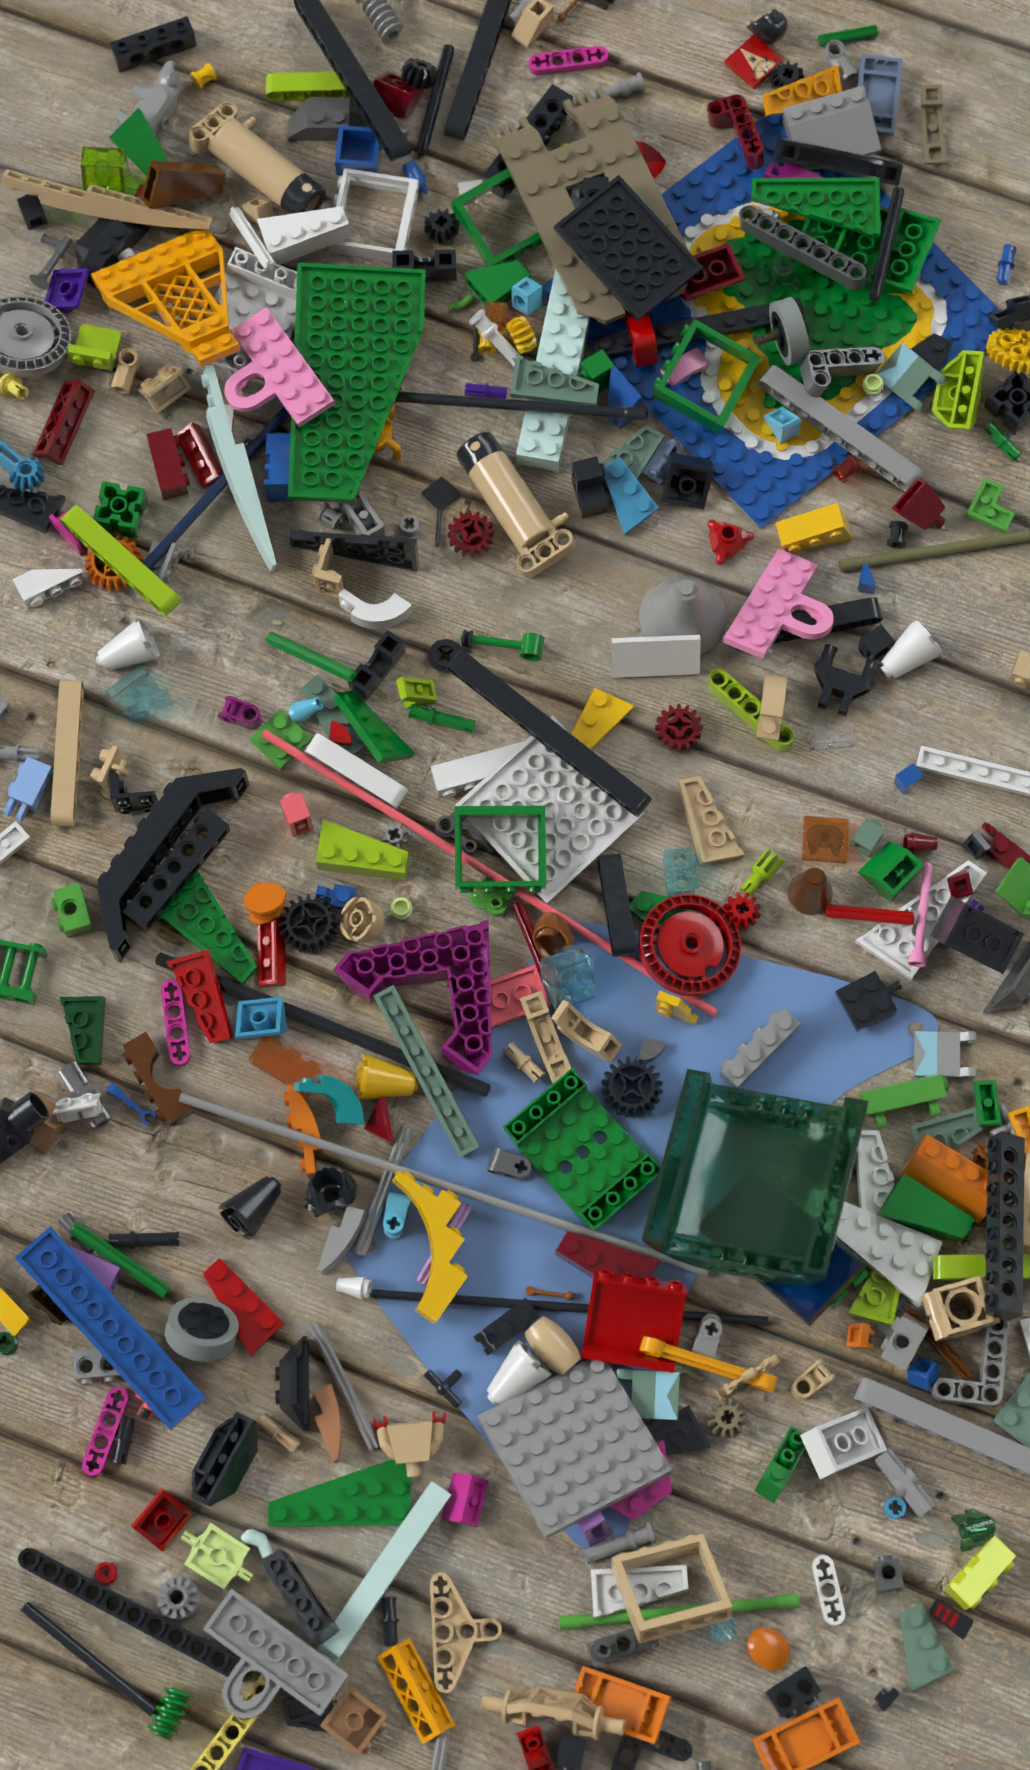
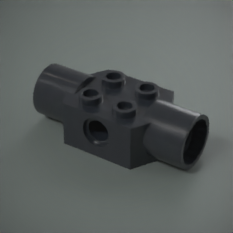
(18, 1122)

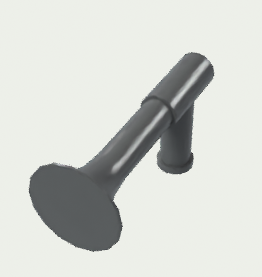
(40, 279)

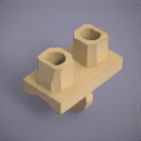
(113, 762)

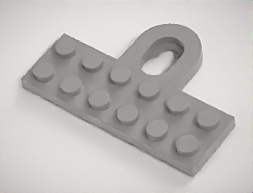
(276, 1654)

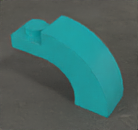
(342, 1097)

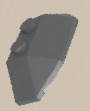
(320, 119)
(1014, 988)

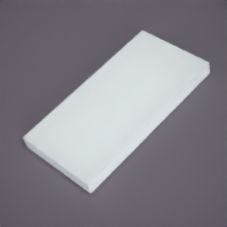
(656, 656)

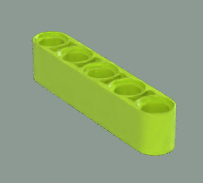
(302, 85)
(746, 700)
(966, 1267)

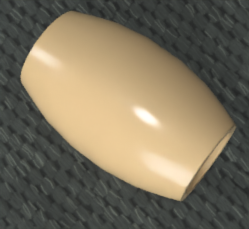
(552, 1345)

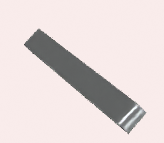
(806, 256)

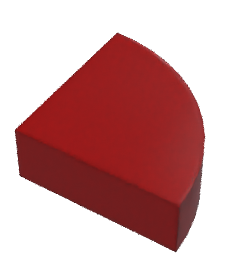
(339, 734)

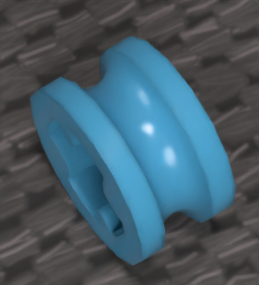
(889, 1513)

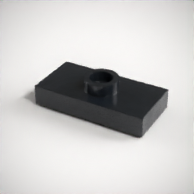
(885, 1699)

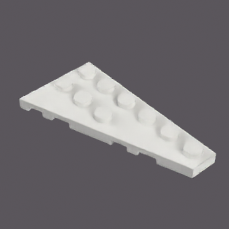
(895, 942)

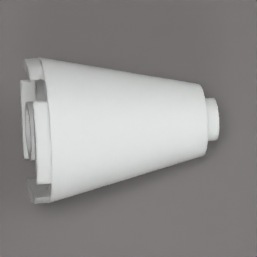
(129, 648)
(910, 651)
(517, 1374)

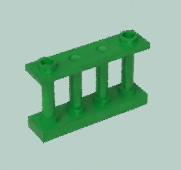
(23, 993)

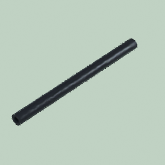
(89, 1659)

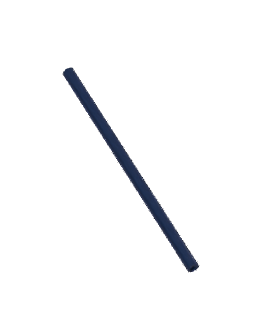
(212, 493)

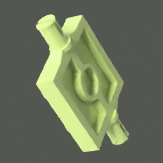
(217, 1556)

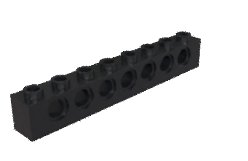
(1004, 1226)

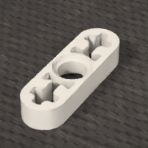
(837, 1606)

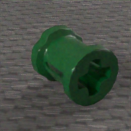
(10, 1349)

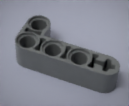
(823, 364)

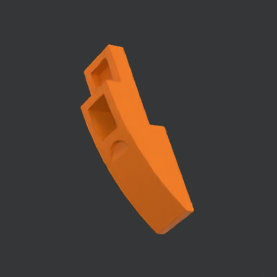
(303, 1121)

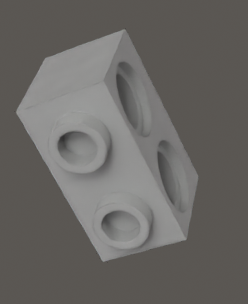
(98, 1371)

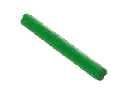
(311, 656)
(120, 1259)

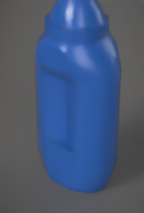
(413, 171)

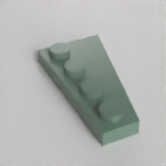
(331, 712)

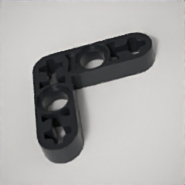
(673, 1753)

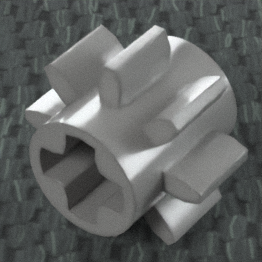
(392, 830)

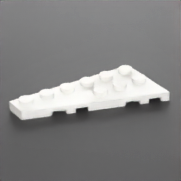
(890, 1249)

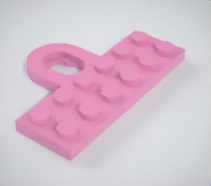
(282, 369)
(772, 603)

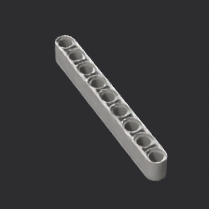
(840, 428)
(944, 1425)

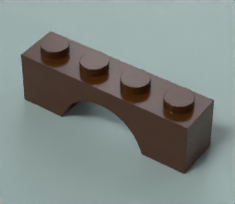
(143, 1056)

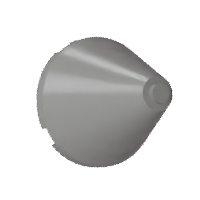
(684, 608)

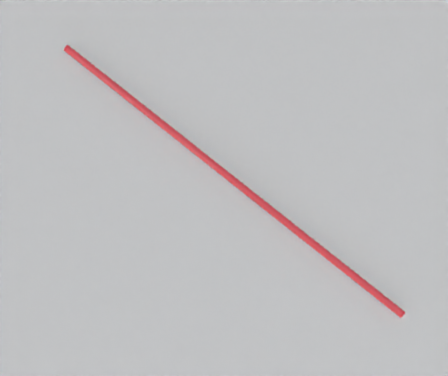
(467, 859)

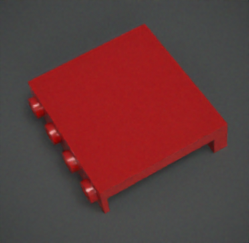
(626, 1311)

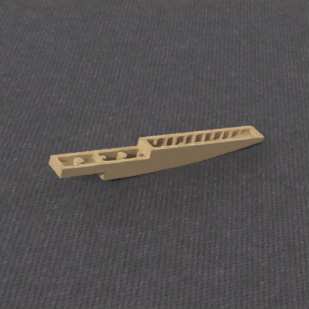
(103, 203)

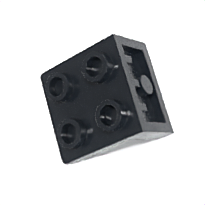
(127, 802)

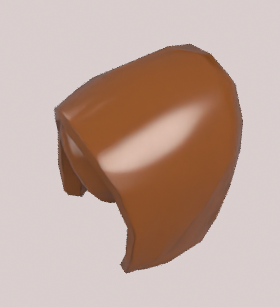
(551, 934)

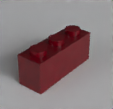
(168, 463)

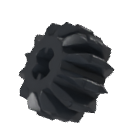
(418, 73)
(785, 74)
(435, 220)

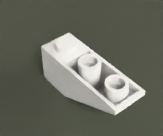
(45, 583)

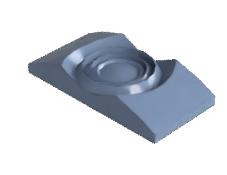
(882, 84)

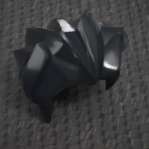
(330, 1191)

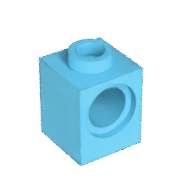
(526, 296)

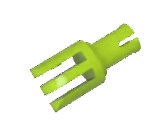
(762, 871)

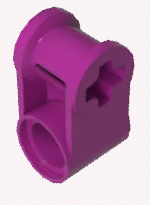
(236, 711)

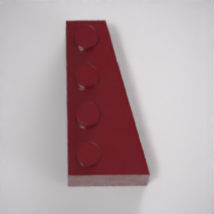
(593, 1255)

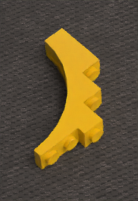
(444, 1242)

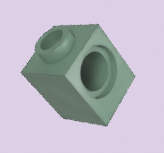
(867, 836)

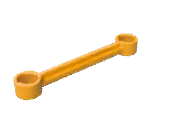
(660, 1349)

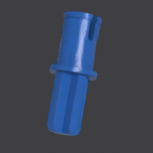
(1006, 264)

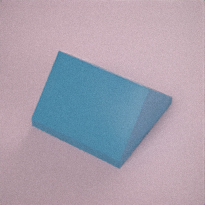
(260, 1018)

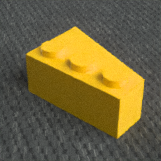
(814, 529)

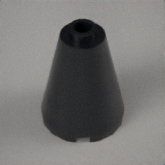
(251, 1206)

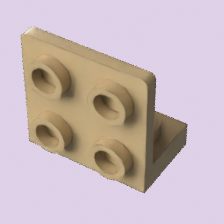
(326, 581)

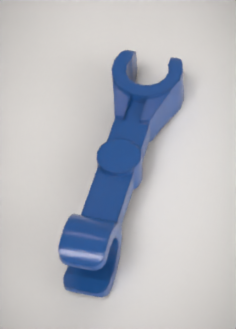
(116, 1092)

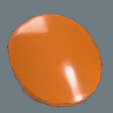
(768, 1649)

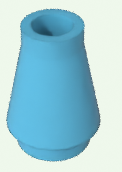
(302, 710)

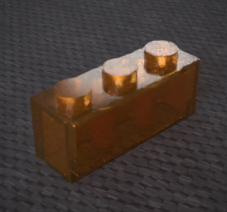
(283, 1063)

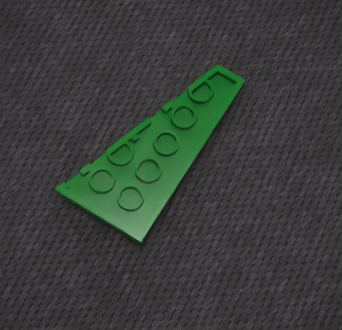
(835, 201)
(204, 924)
(363, 1498)

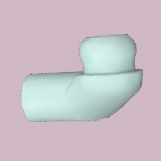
(258, 1539)

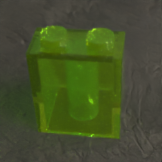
(105, 168)

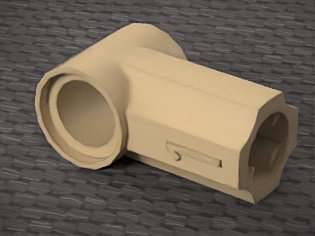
(125, 372)

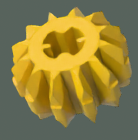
(521, 334)

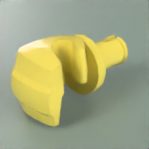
(12, 386)

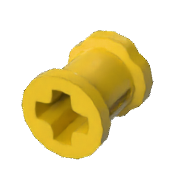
(203, 76)
(486, 345)

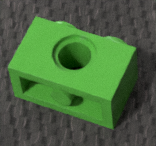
(72, 897)

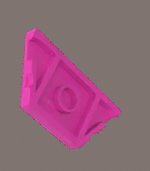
(642, 1500)

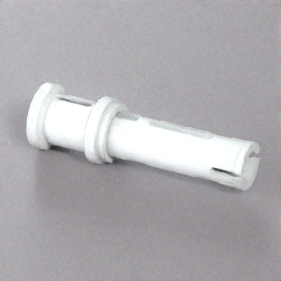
(490, 331)

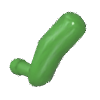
(461, 304)

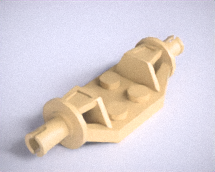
(554, 1703)

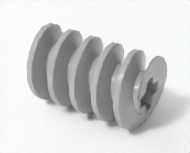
(382, 19)

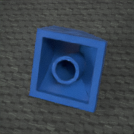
(621, 395)

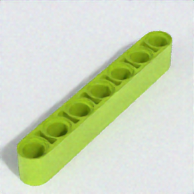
(120, 560)

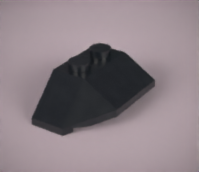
(105, 242)
(294, 1384)
(225, 1460)

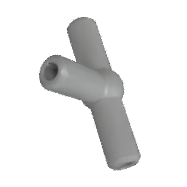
(1007, 1127)

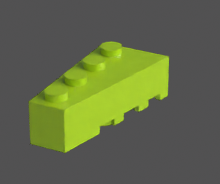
(358, 854)

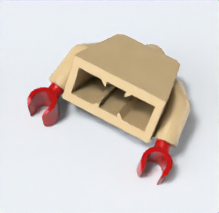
(411, 1441)

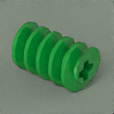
(169, 1712)

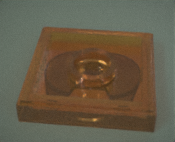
(825, 839)

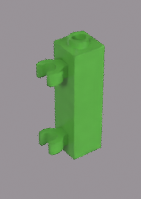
(905, 1094)

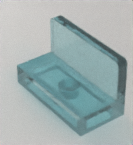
(132, 688)

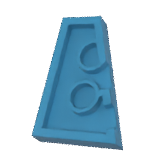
(628, 495)

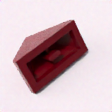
(380, 1124)

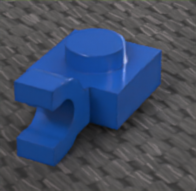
(338, 896)

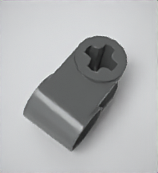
(505, 1164)

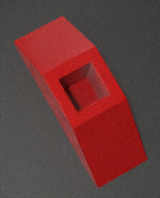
(535, 1749)

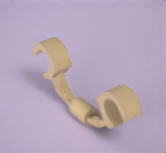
(731, 1386)

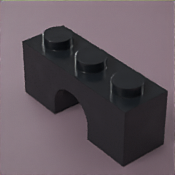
(437, 268)
(385, 656)

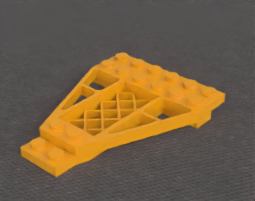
(162, 270)

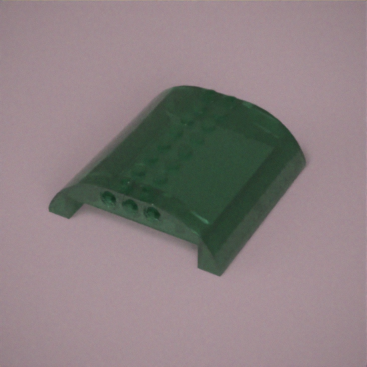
(753, 1182)

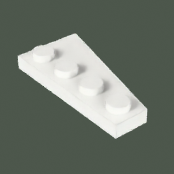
(873, 1172)
(646, 1583)

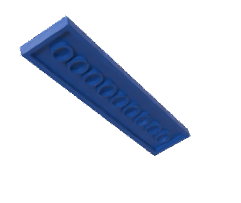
(110, 1328)

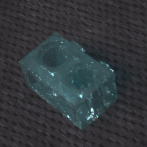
(674, 872)

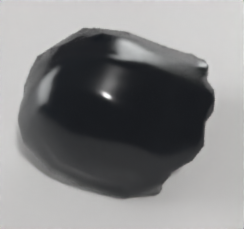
(769, 27)

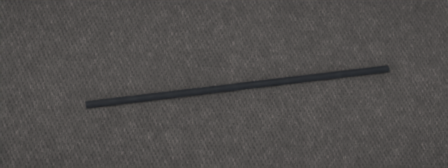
(555, 1306)

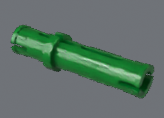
(436, 717)

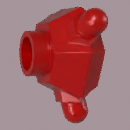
(727, 539)

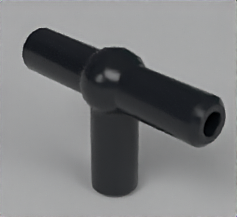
(443, 1388)

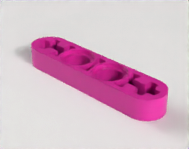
(567, 56)
(177, 1022)
(102, 1430)

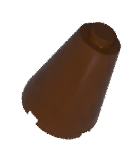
(810, 891)

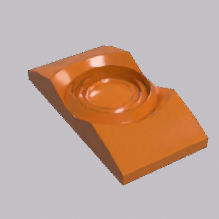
(621, 1700)
(807, 1738)

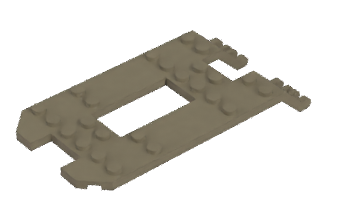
(546, 177)

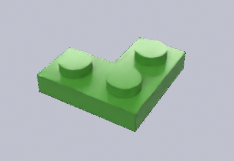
(986, 511)

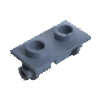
(658, 464)

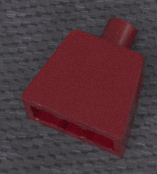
(921, 505)

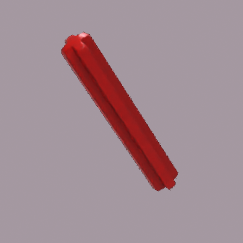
(870, 914)

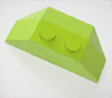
(959, 397)

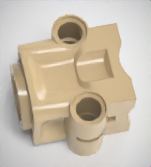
(942, 1321)

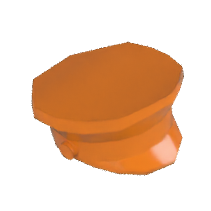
(265, 902)

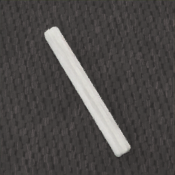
(252, 238)

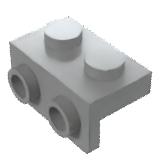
(163, 567)

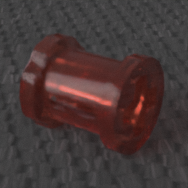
(846, 468)

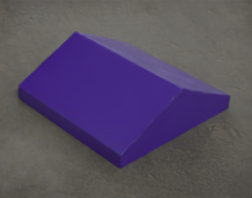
(67, 289)

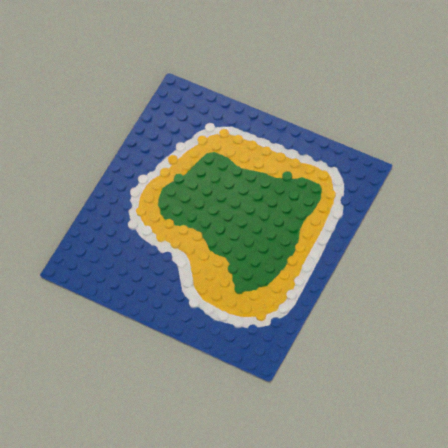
(746, 455)

